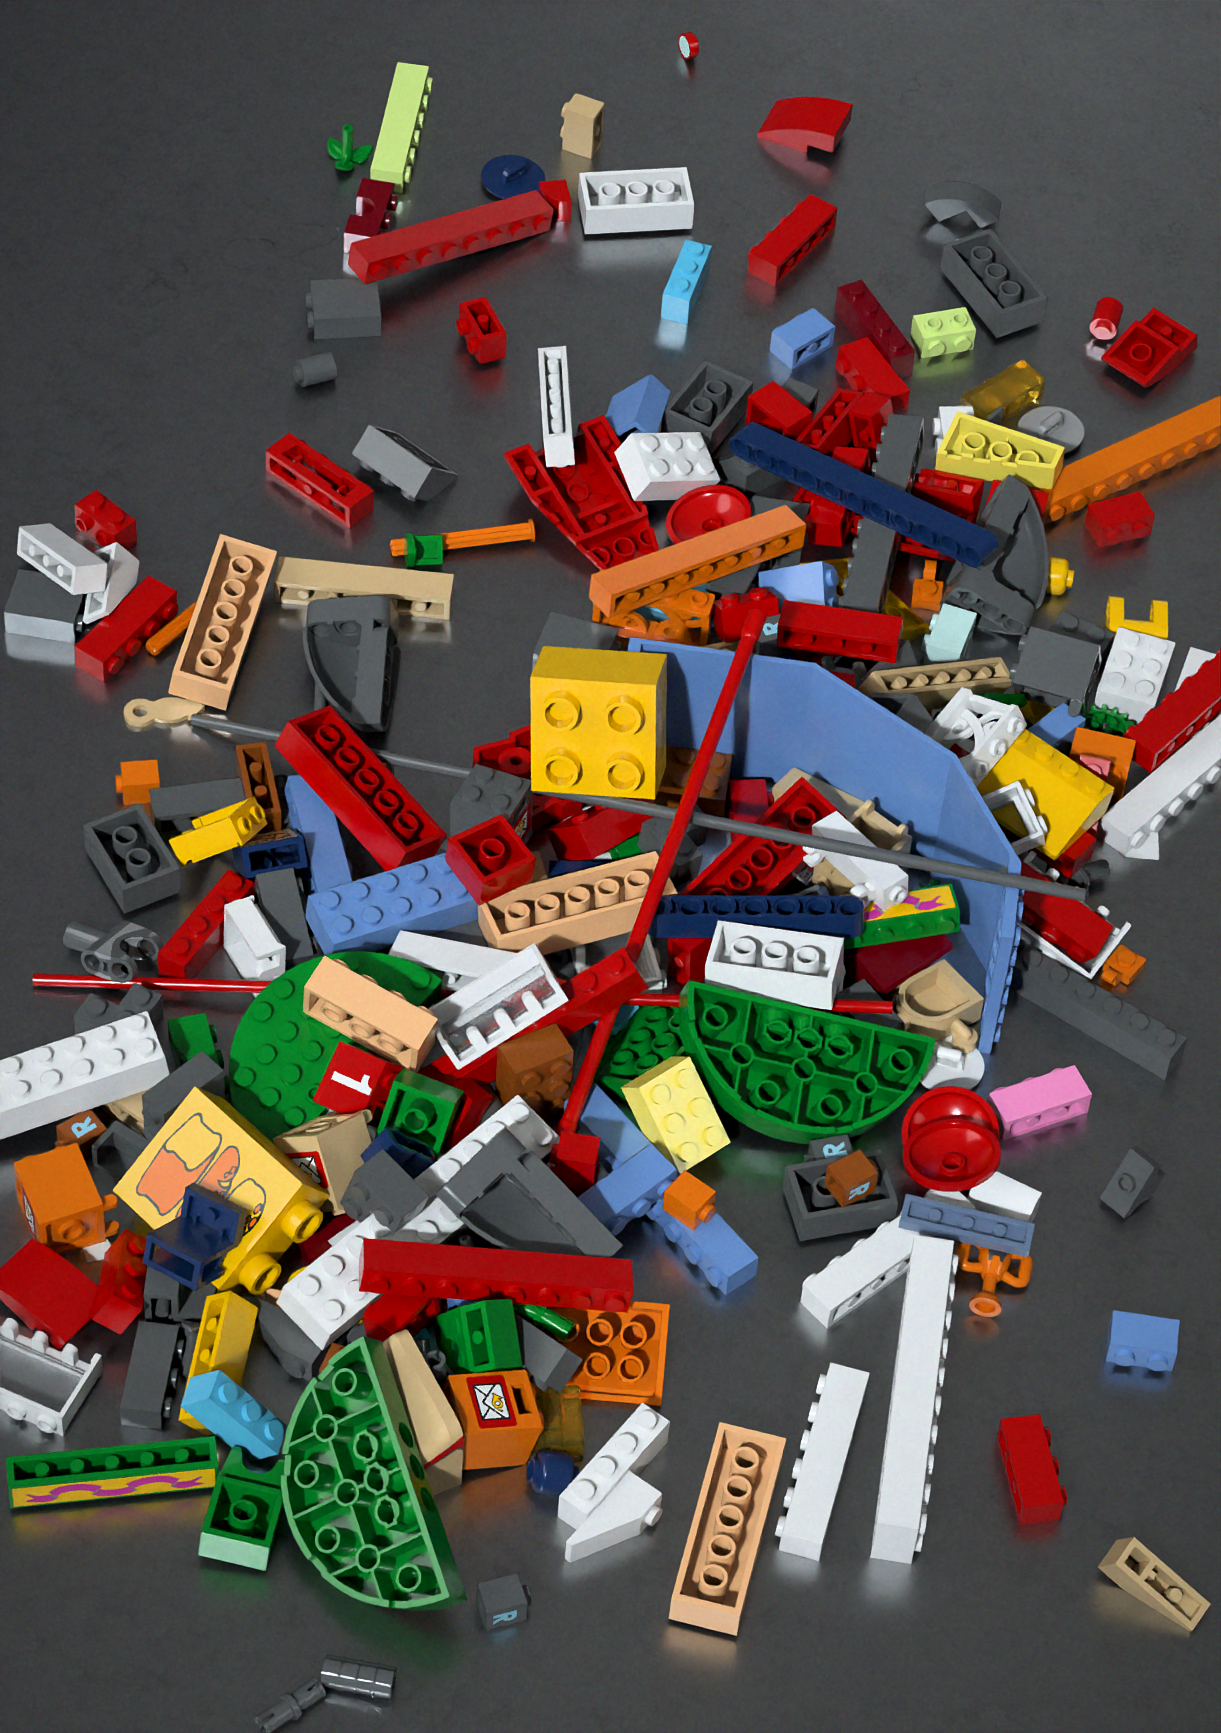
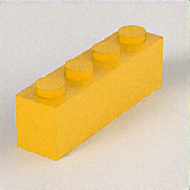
(221, 1343)

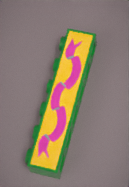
(921, 914)
(112, 1472)

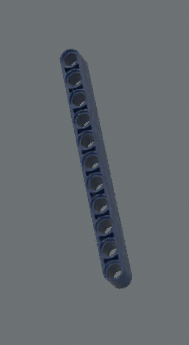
(864, 495)

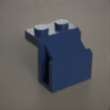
(197, 1239)

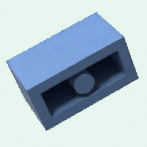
(802, 338)
(1142, 1340)

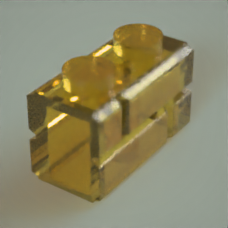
(562, 1421)

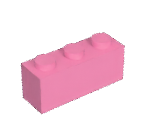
(1040, 1102)

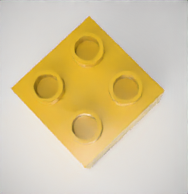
(598, 722)

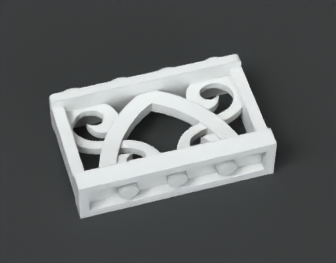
(992, 739)

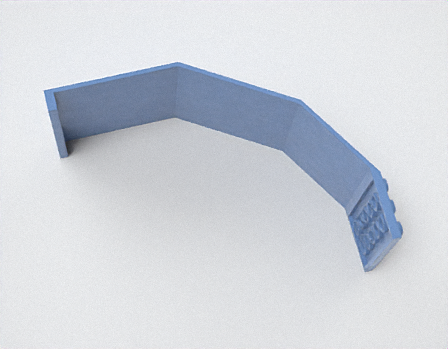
(815, 722)

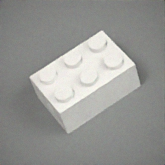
(665, 464)
(1134, 674)

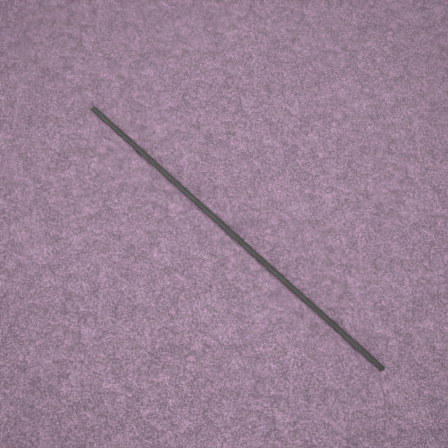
(705, 820)

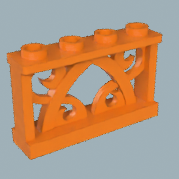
(673, 630)

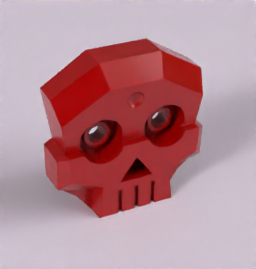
(517, 751)

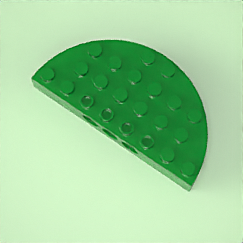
(285, 1053)
(797, 1067)
(362, 1490)

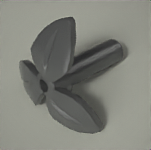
(190, 1330)

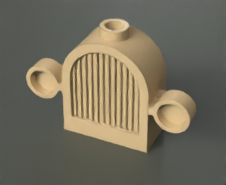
(940, 1006)

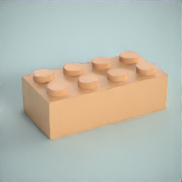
(370, 1014)

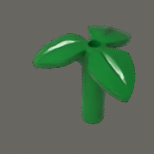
(345, 150)

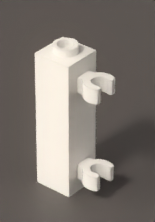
(873, 880)

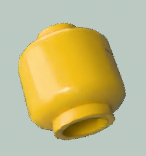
(1058, 576)

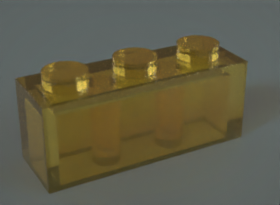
(1011, 389)

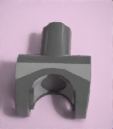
(107, 951)

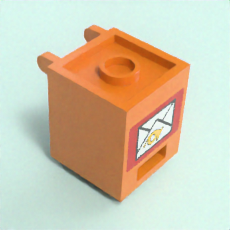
(62, 1200)
(495, 1417)

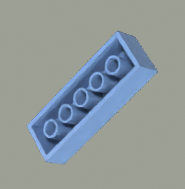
(373, 910)

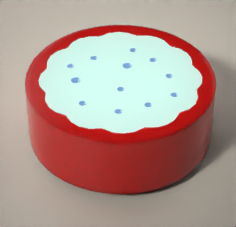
(688, 45)

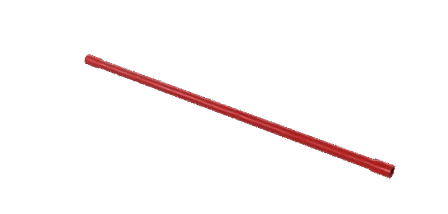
(749, 636)

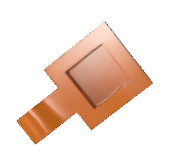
(927, 591)
(1121, 966)

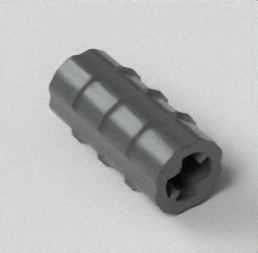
(358, 1676)

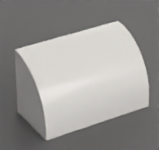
(1006, 1198)

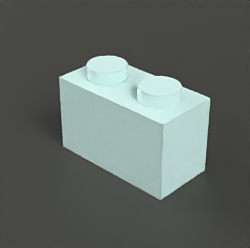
(949, 635)

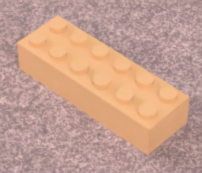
(222, 622)
(570, 907)
(727, 1529)

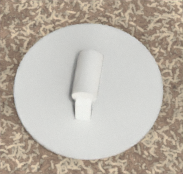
(953, 1067)

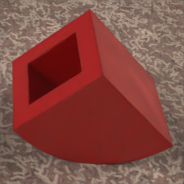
(558, 197)

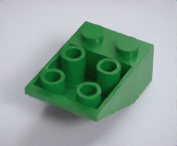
(479, 1337)

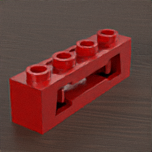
(319, 480)

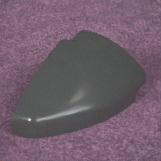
(1015, 578)
(354, 657)
(523, 1203)

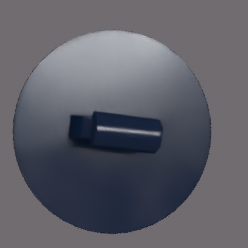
(511, 176)

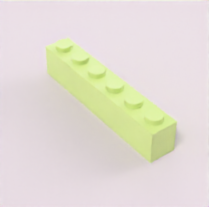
(401, 125)

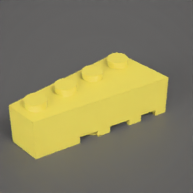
(993, 451)

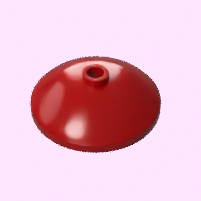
(706, 511)
(945, 1104)
(951, 1155)

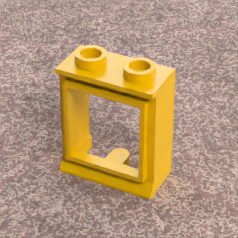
(219, 831)

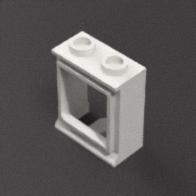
(1023, 802)
(251, 941)

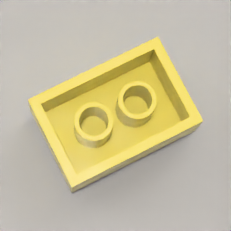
(676, 1112)

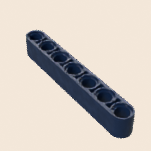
(698, 914)

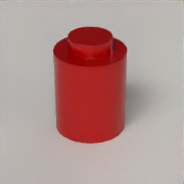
(1106, 318)

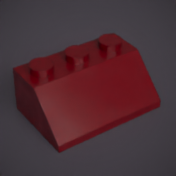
(892, 963)

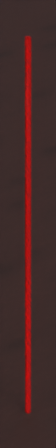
(255, 986)

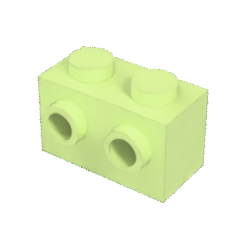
(943, 332)

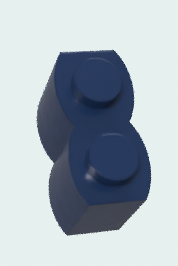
(406, 1151)

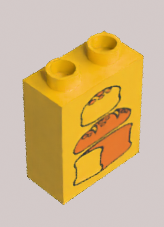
(229, 1156)

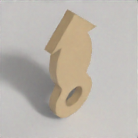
(164, 711)

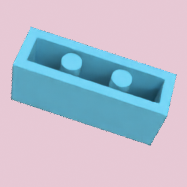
(686, 281)
(233, 1415)

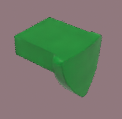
(423, 549)

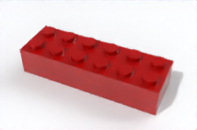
(359, 789)
(763, 865)

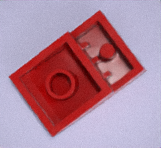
(807, 123)
(1151, 348)
(47, 1292)

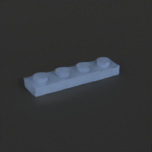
(966, 1225)

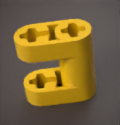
(1156, 626)

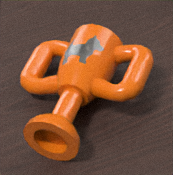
(992, 1267)

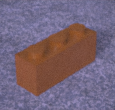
(258, 781)

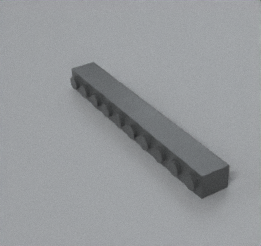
(878, 545)

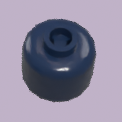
(551, 1472)

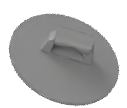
(1054, 426)

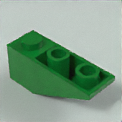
(191, 1036)

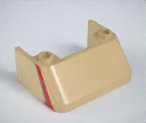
(428, 1413)

